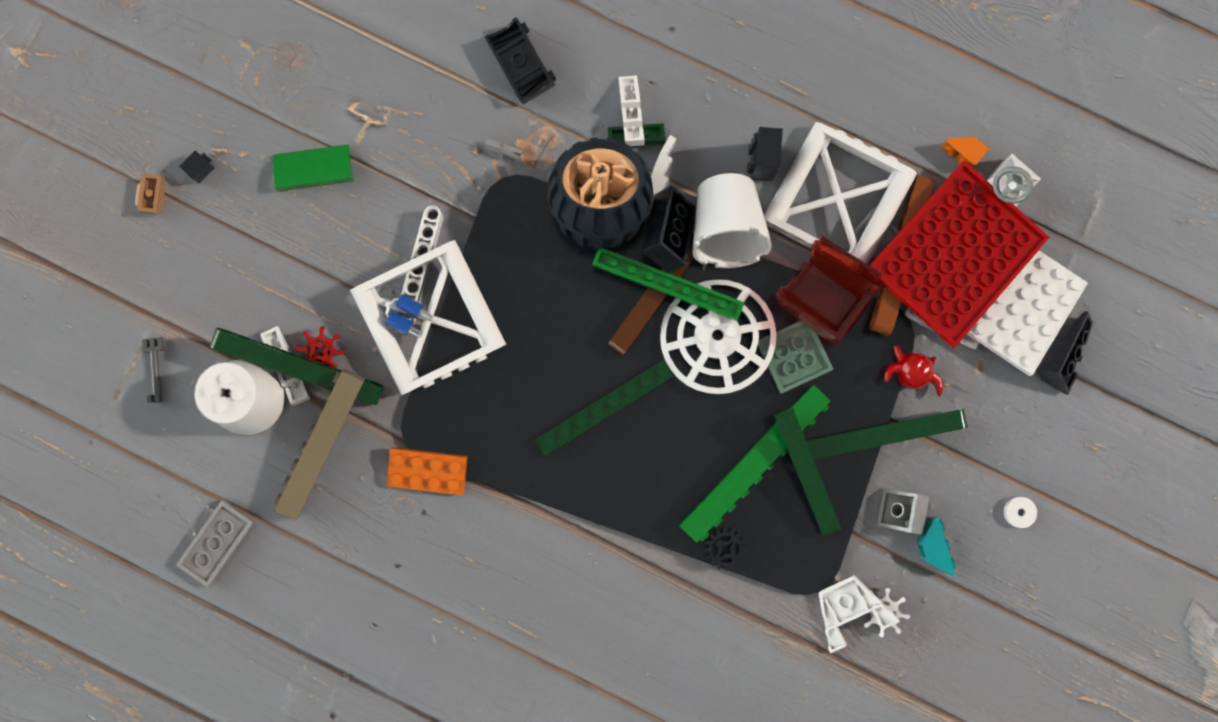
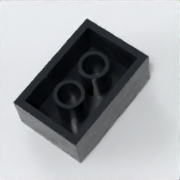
(765, 153)

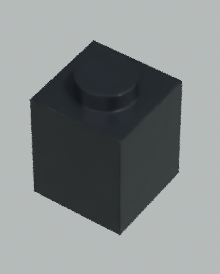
(197, 166)

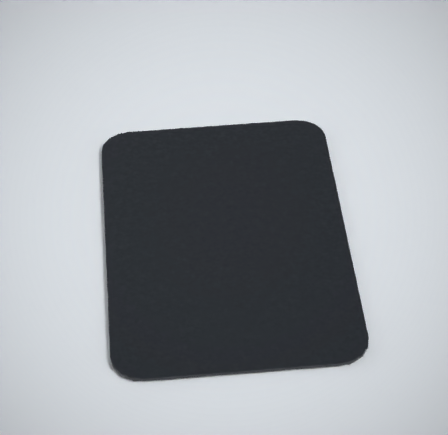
(668, 447)

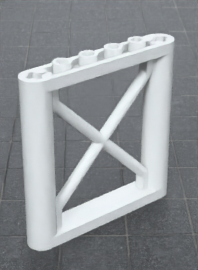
(816, 144)
(402, 372)

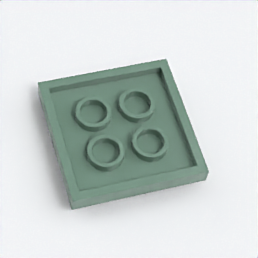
(796, 356)

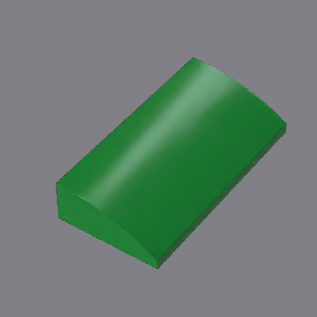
(312, 168)

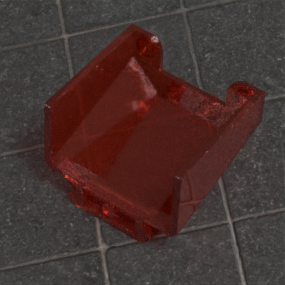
(830, 291)

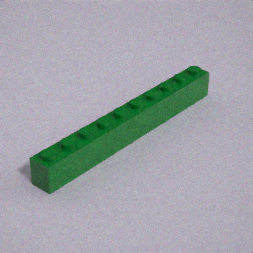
(750, 468)

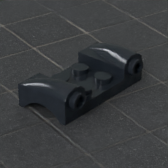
(520, 61)

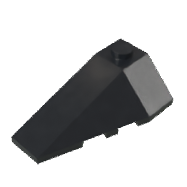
(1061, 358)

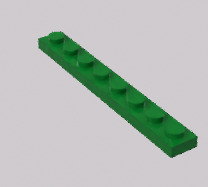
(668, 284)

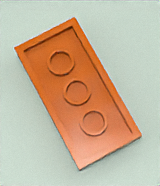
(427, 471)

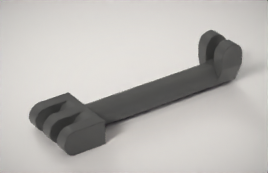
(153, 349)

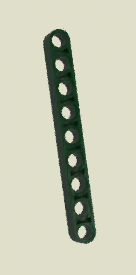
(287, 363)
(887, 434)

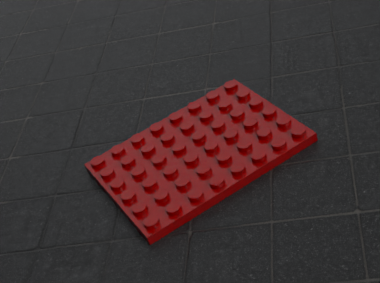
(958, 254)

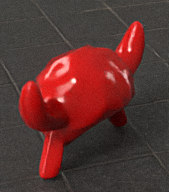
(914, 371)

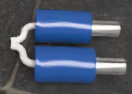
(401, 323)

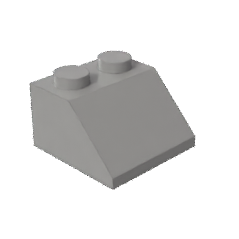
(903, 511)

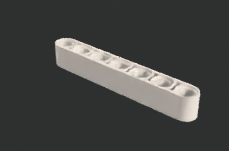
(422, 242)

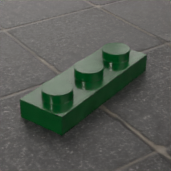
(652, 134)

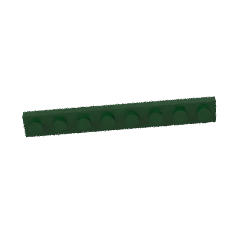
(604, 407)

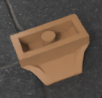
(150, 194)

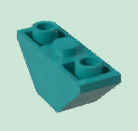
(935, 547)

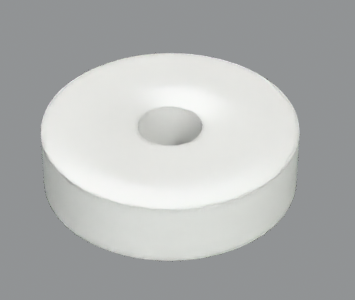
(1011, 512)

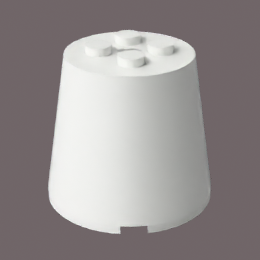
(729, 222)
(254, 399)

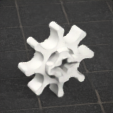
(893, 606)

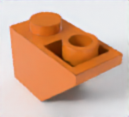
(965, 149)

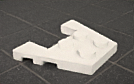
(847, 602)

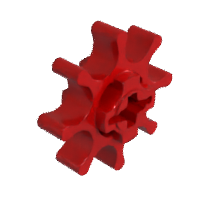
(314, 344)

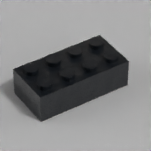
(669, 229)

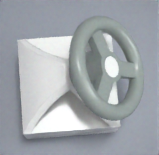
(1013, 180)

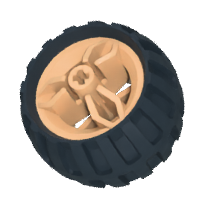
(600, 193)

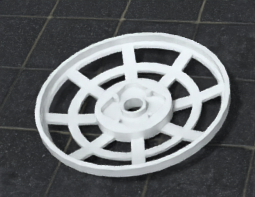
(722, 348)

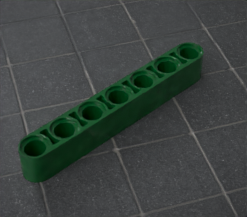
(807, 471)

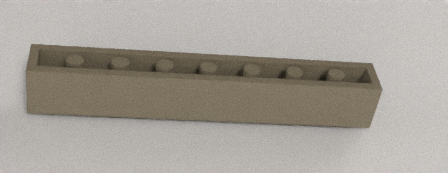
(319, 444)

